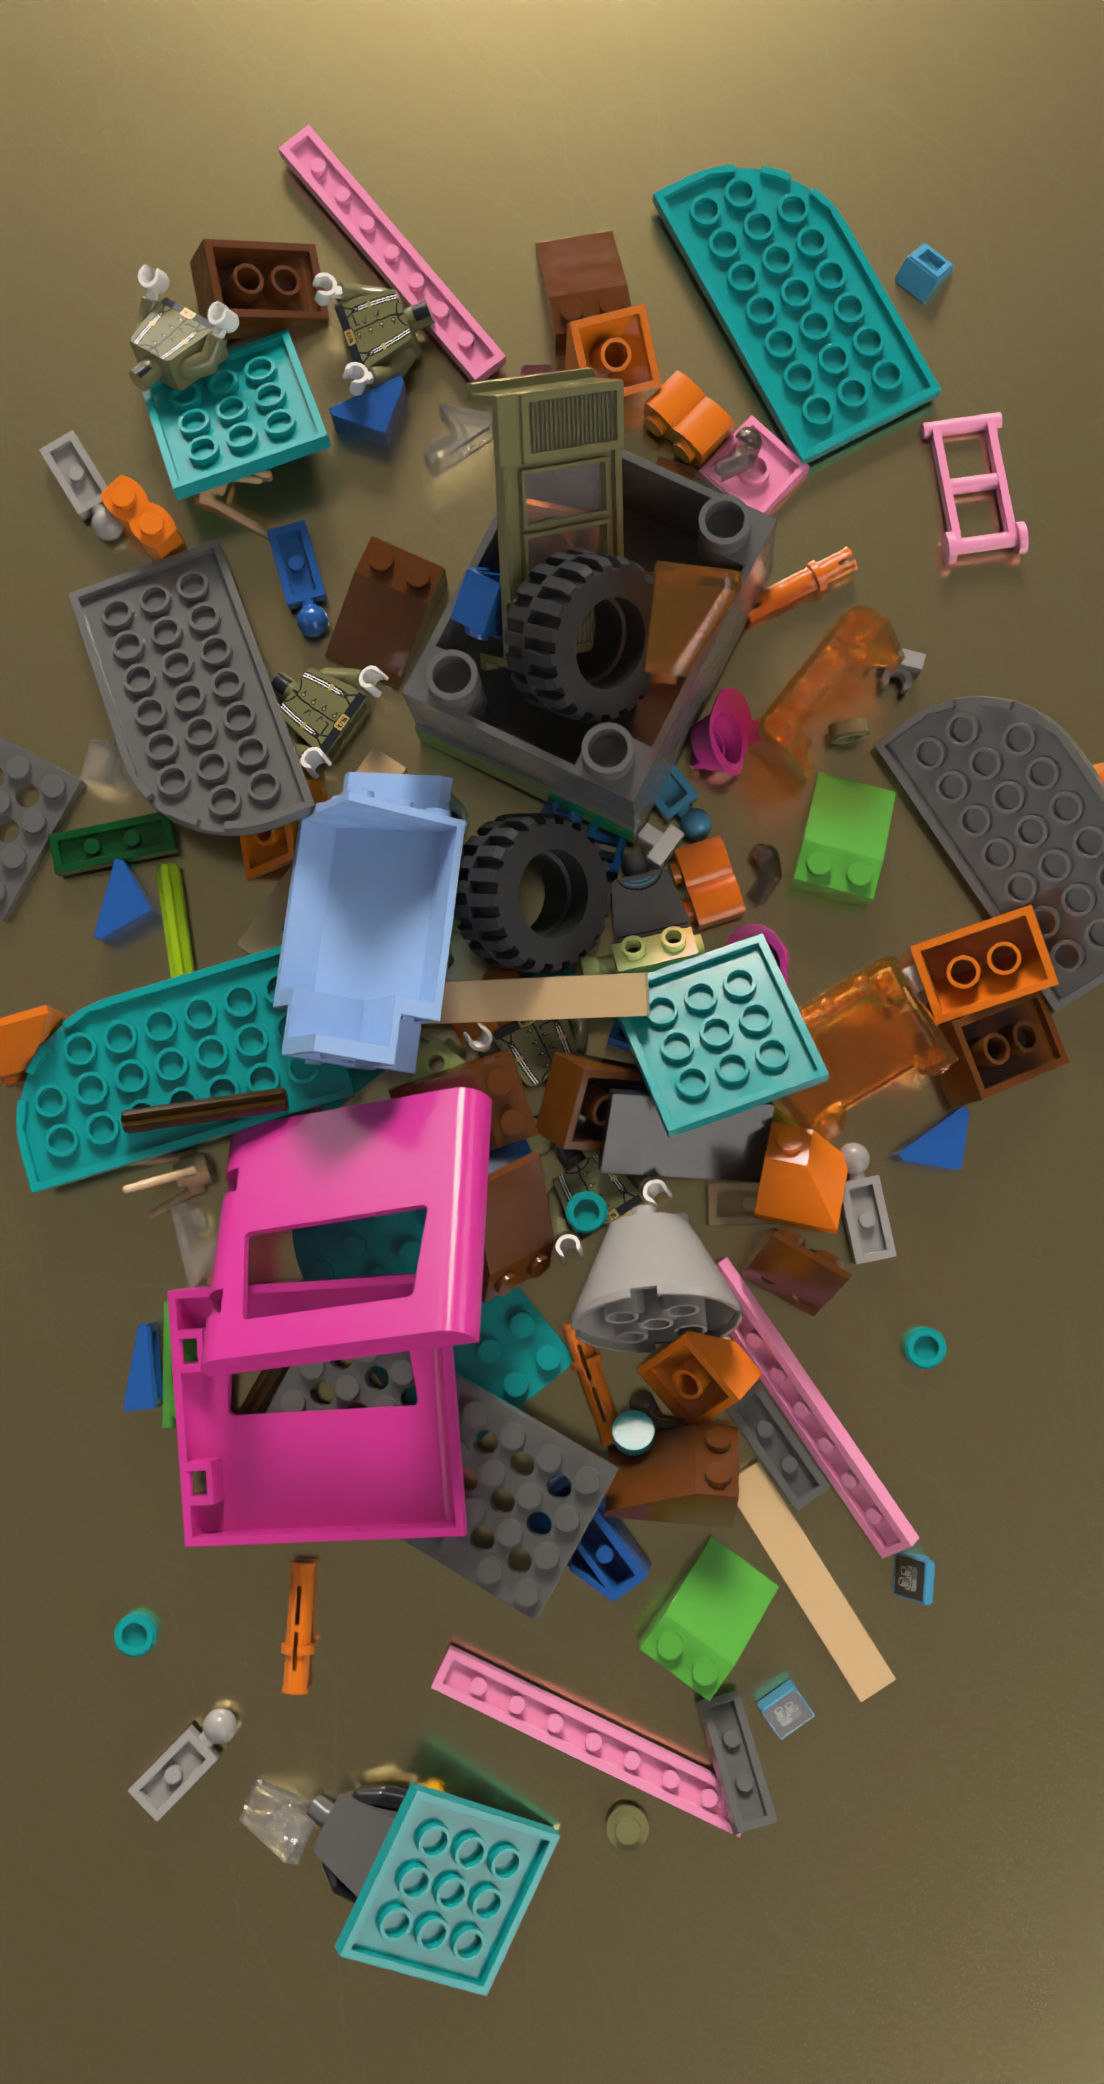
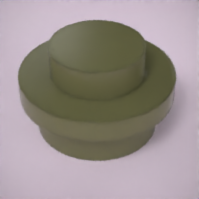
(627, 1828)

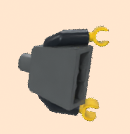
(353, 1834)

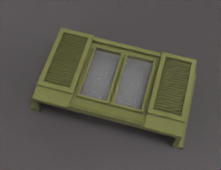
(554, 476)

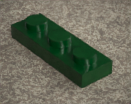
(122, 839)

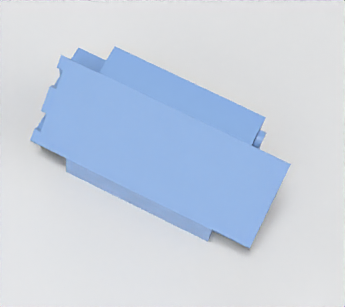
(369, 921)

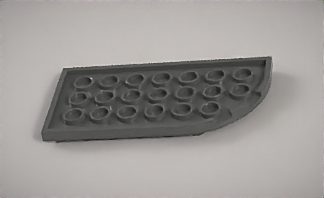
(192, 695)
(1016, 819)

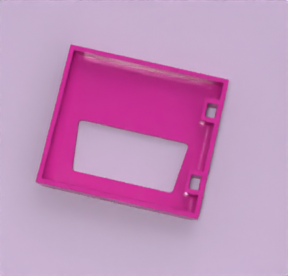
(344, 1168)
(315, 1470)

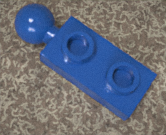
(300, 576)

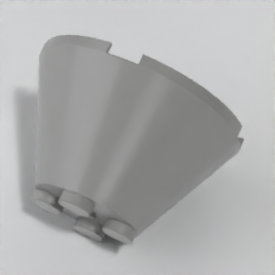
(652, 1286)

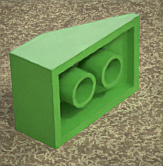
(843, 840)
(708, 1618)

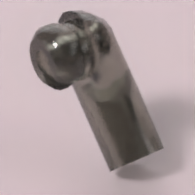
(744, 457)
(770, 872)
(644, 1401)

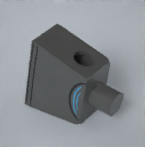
(644, 900)

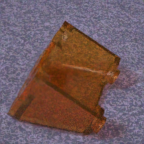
(685, 615)
(853, 641)
(867, 1036)

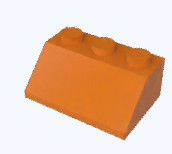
(984, 964)

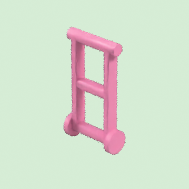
(952, 543)

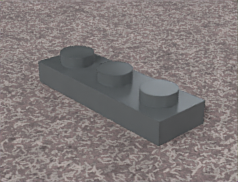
(778, 1447)
(736, 1762)

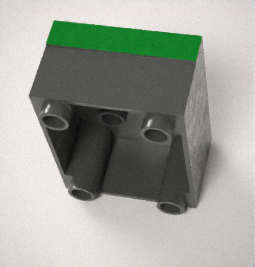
(619, 766)

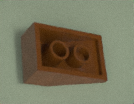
(580, 280)
(260, 283)
(386, 610)
(1000, 1049)
(499, 1080)
(578, 1098)
(516, 1227)
(681, 1479)

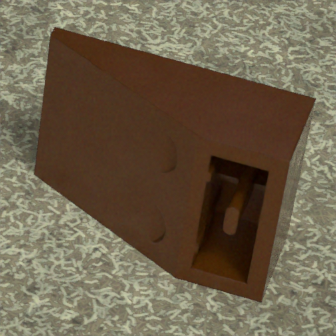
(793, 1272)

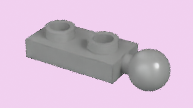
(81, 483)
(865, 1209)
(183, 1763)

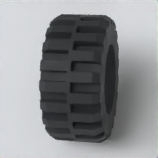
(547, 627)
(572, 901)

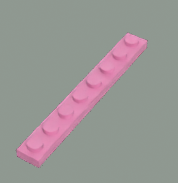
(391, 253)
(817, 1424)
(582, 1735)

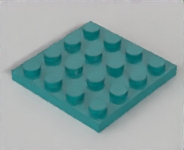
(237, 419)
(721, 1037)
(447, 1890)

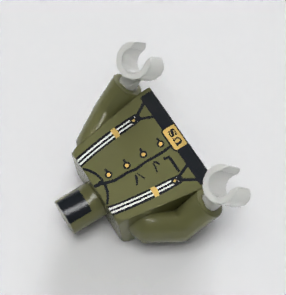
(375, 328)
(174, 341)
(325, 709)
(534, 1044)
(582, 1174)

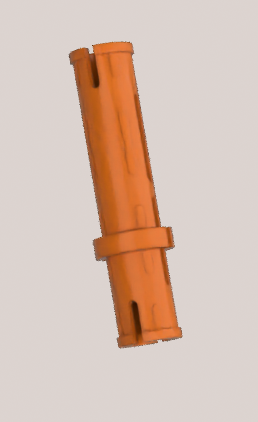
(814, 577)
(588, 1383)
(299, 1626)

